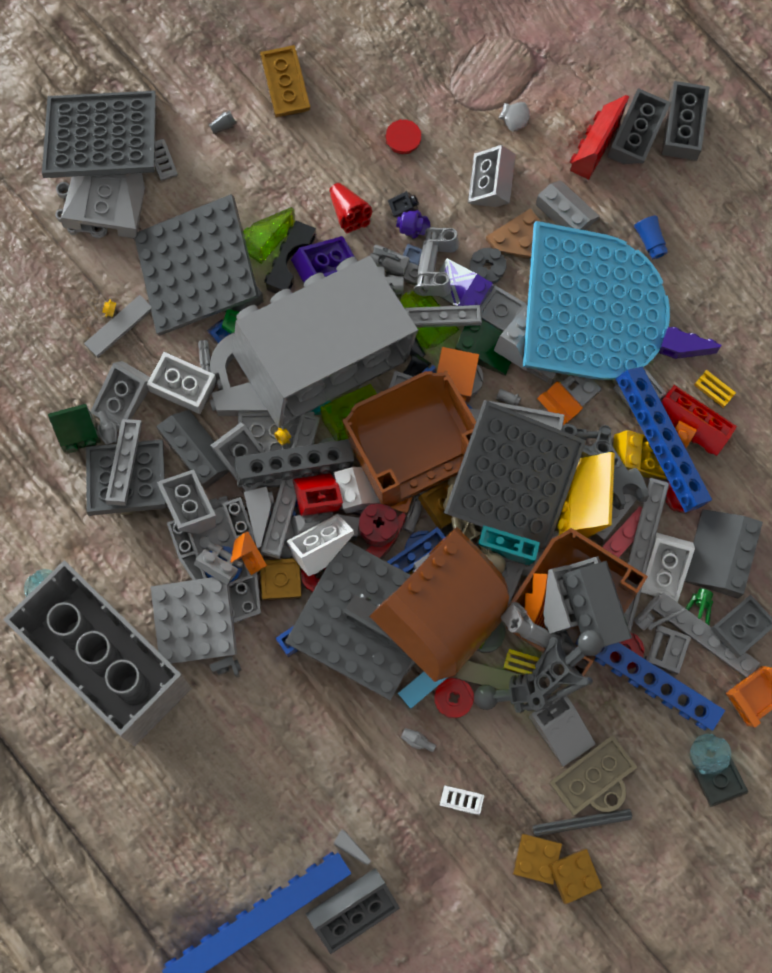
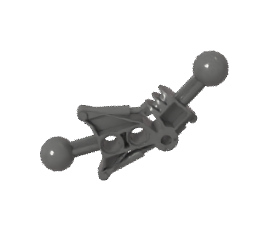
(532, 687)

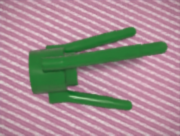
(703, 600)

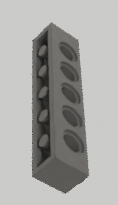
(340, 449)

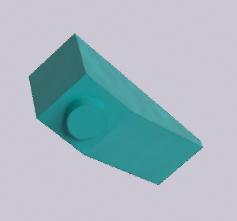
(509, 545)

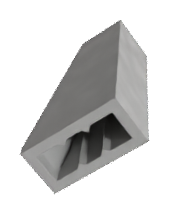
(237, 399)

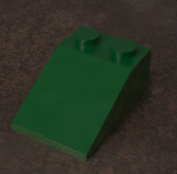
(482, 341)
(74, 428)

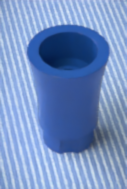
(652, 237)

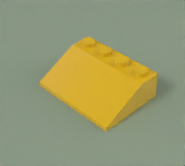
(589, 496)

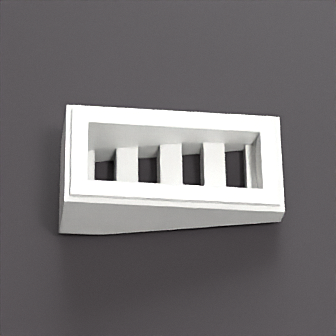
(476, 811)

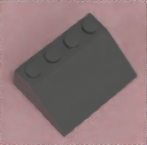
(723, 552)

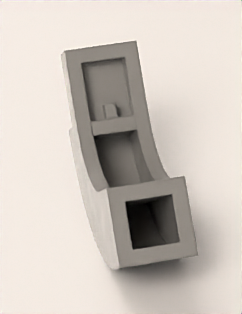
(220, 359)

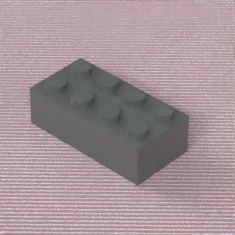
(685, 120)

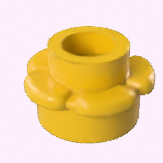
(109, 308)
(282, 436)

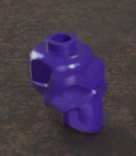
(412, 223)

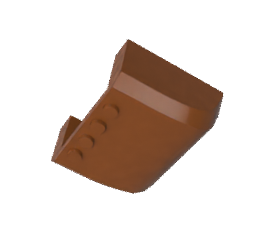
(410, 435)
(573, 548)
(445, 607)

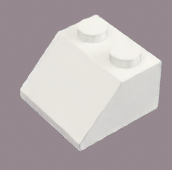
(355, 489)

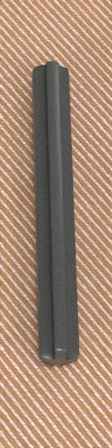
(582, 822)

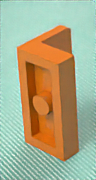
(560, 401)

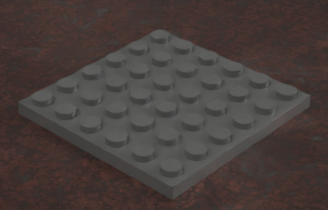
(99, 134)
(196, 265)
(515, 474)
(338, 642)

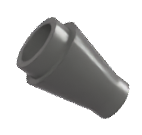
(223, 122)

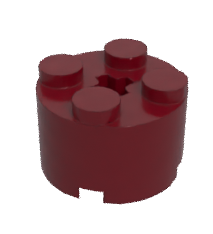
(378, 514)

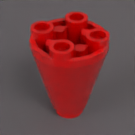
(350, 208)

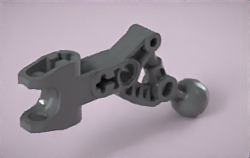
(625, 480)

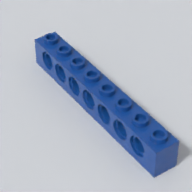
(663, 439)
(711, 712)

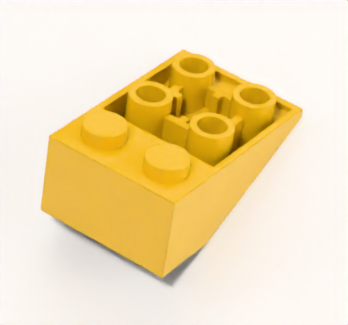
(637, 453)

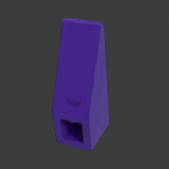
(683, 345)

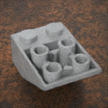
(563, 730)

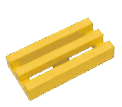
(717, 382)
(521, 655)

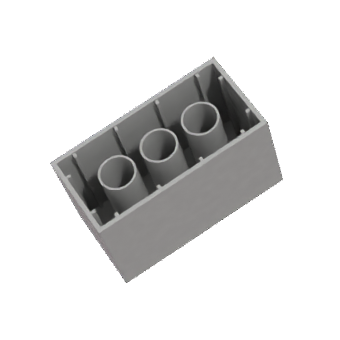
(322, 339)
(98, 653)

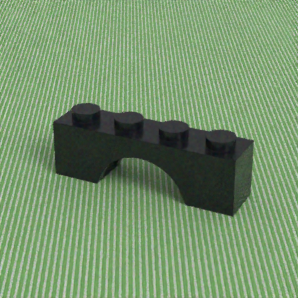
(280, 277)

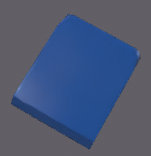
(218, 332)

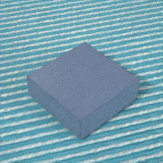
(413, 253)

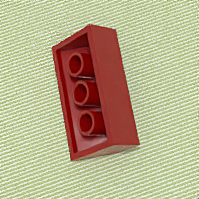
(712, 429)

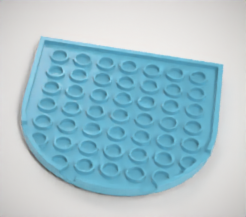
(591, 304)

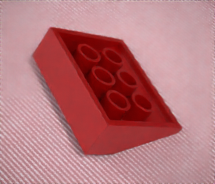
(598, 137)

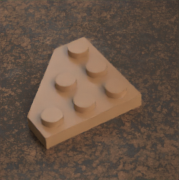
(515, 236)

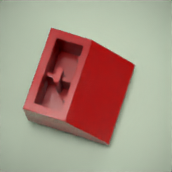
(317, 494)

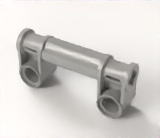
(435, 282)
(519, 622)

